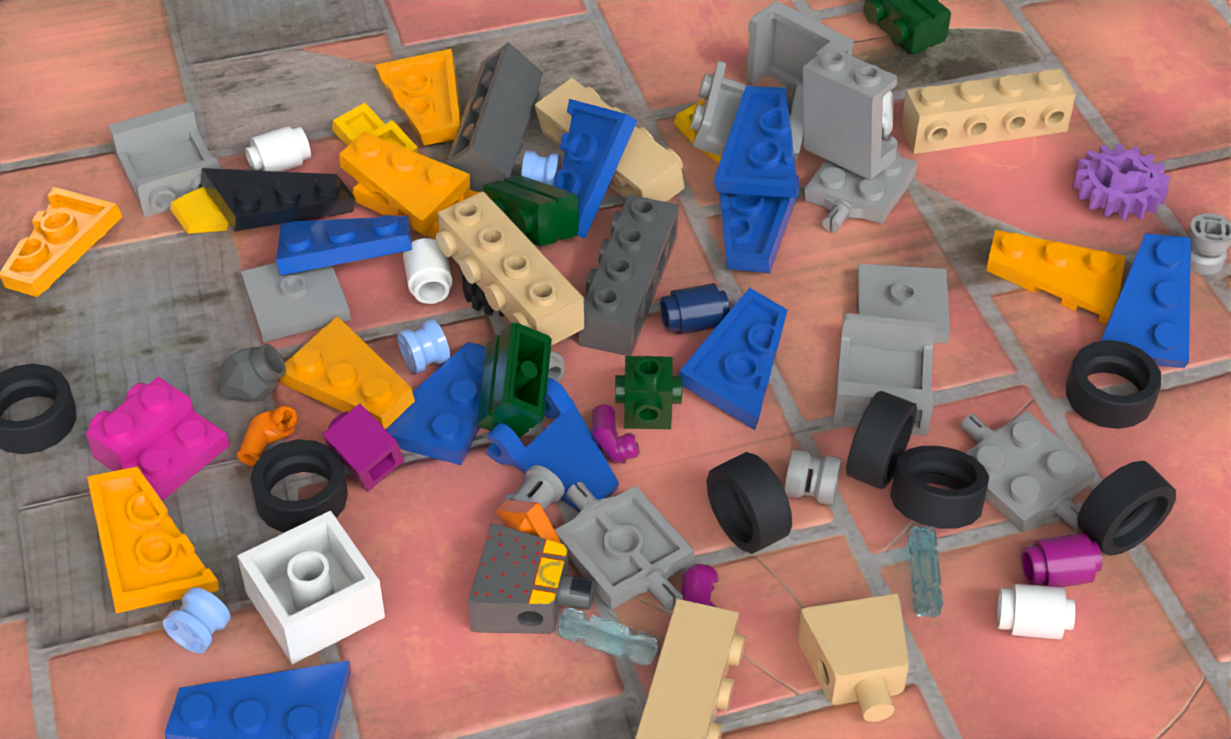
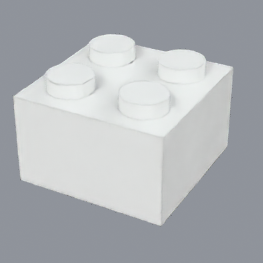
(311, 586)

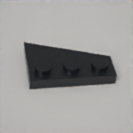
(274, 197)

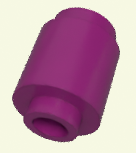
(1061, 561)

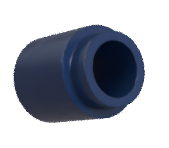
(694, 309)

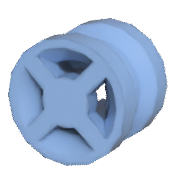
(541, 168)
(423, 346)
(196, 620)

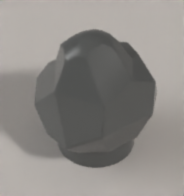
(251, 373)

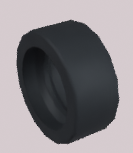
(1118, 359)
(43, 430)
(881, 439)
(290, 459)
(749, 502)
(935, 505)
(1126, 507)

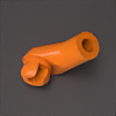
(265, 430)

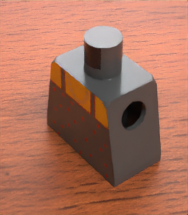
(524, 584)

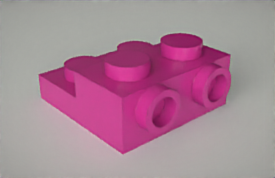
(157, 435)

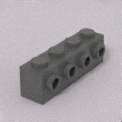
(496, 117)
(628, 274)

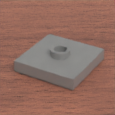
(905, 294)
(294, 300)

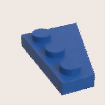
(759, 147)
(591, 156)
(754, 229)
(340, 241)
(1156, 301)
(737, 358)
(444, 409)

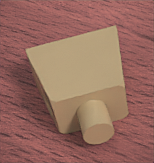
(857, 652)

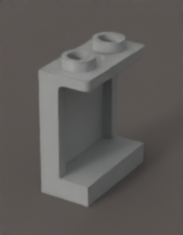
(785, 42)
(721, 102)
(846, 111)
(161, 156)
(884, 357)

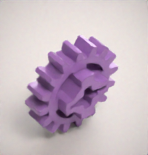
(1121, 181)

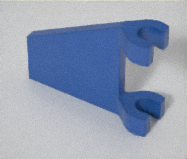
(562, 447)

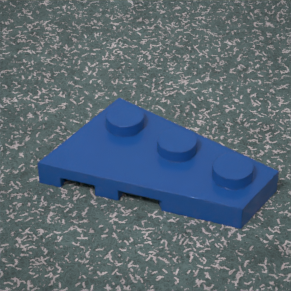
(264, 706)

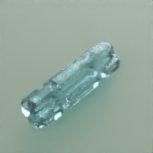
(925, 571)
(608, 636)

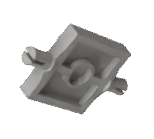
(856, 197)
(1029, 470)
(624, 546)

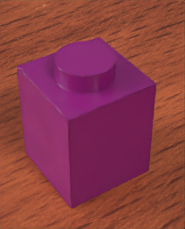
(363, 446)

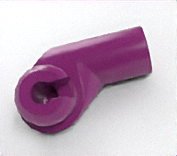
(605, 434)
(698, 584)

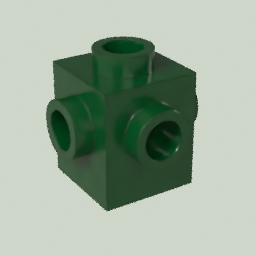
(648, 392)

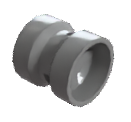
(1209, 242)
(823, 481)

